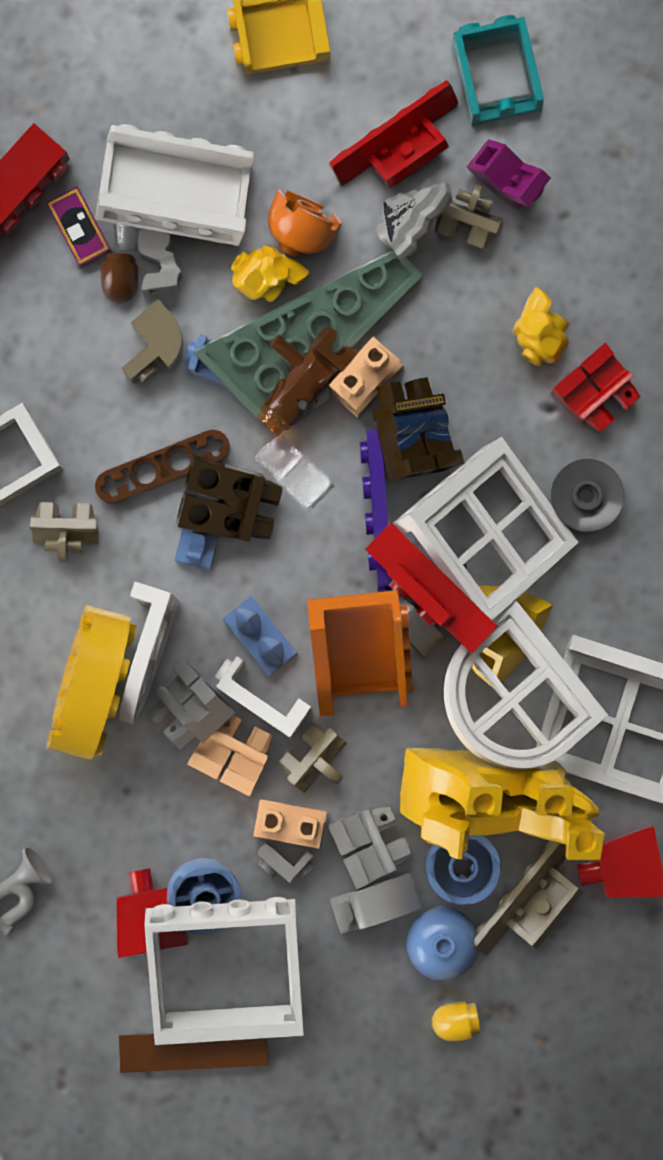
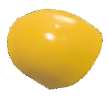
(456, 1021)

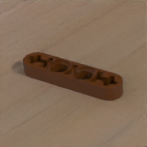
(160, 460)

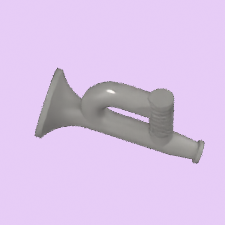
(30, 871)

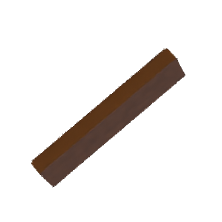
(141, 1054)

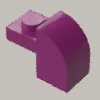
(507, 174)

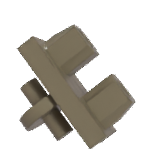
(483, 223)
(64, 533)

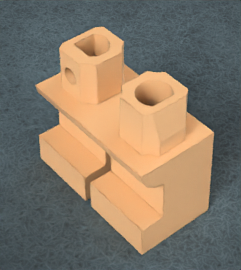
(366, 371)
(246, 762)
(290, 823)

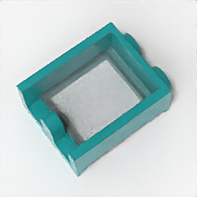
(498, 70)

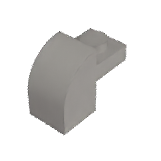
(375, 903)

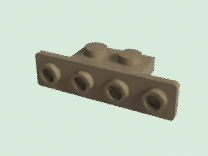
(534, 904)

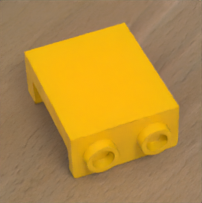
(278, 34)

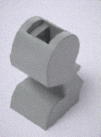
(155, 248)

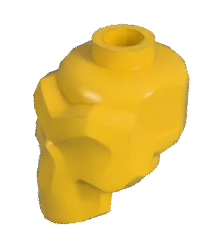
(265, 273)
(541, 330)

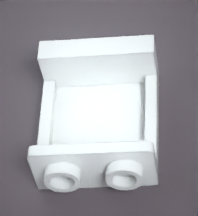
(227, 684)

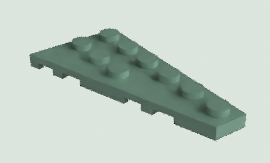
(346, 304)

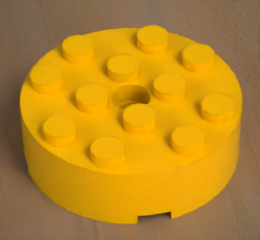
(90, 682)

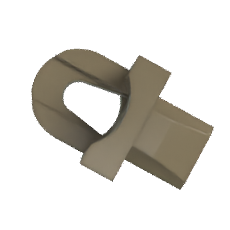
(305, 770)

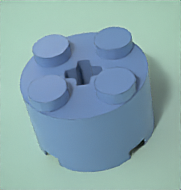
(461, 888)

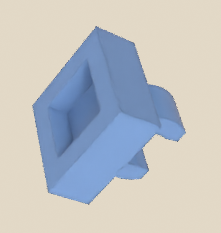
(197, 548)

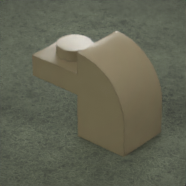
(163, 339)

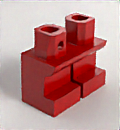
(592, 385)

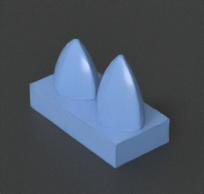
(260, 636)

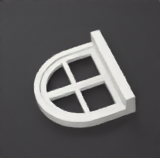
(149, 649)
(549, 667)

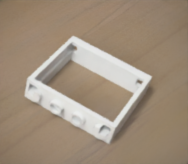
(223, 1023)

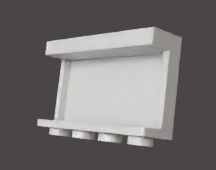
(174, 184)

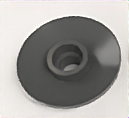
(600, 481)

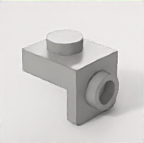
(275, 863)

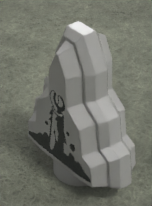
(411, 216)

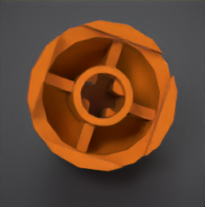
(301, 224)

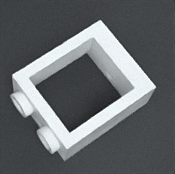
(49, 462)

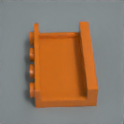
(360, 646)

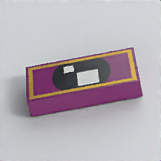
(78, 227)

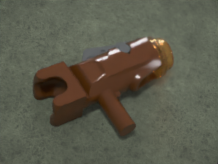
(306, 383)

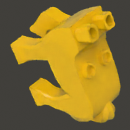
(464, 796)

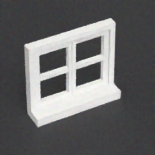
(459, 488)
(636, 671)

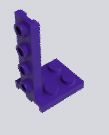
(375, 490)

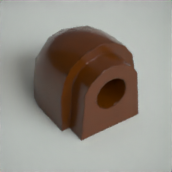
(119, 277)

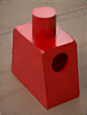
(627, 866)
(131, 916)

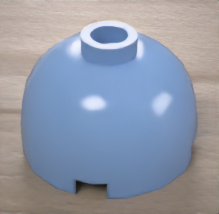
(202, 882)
(442, 943)

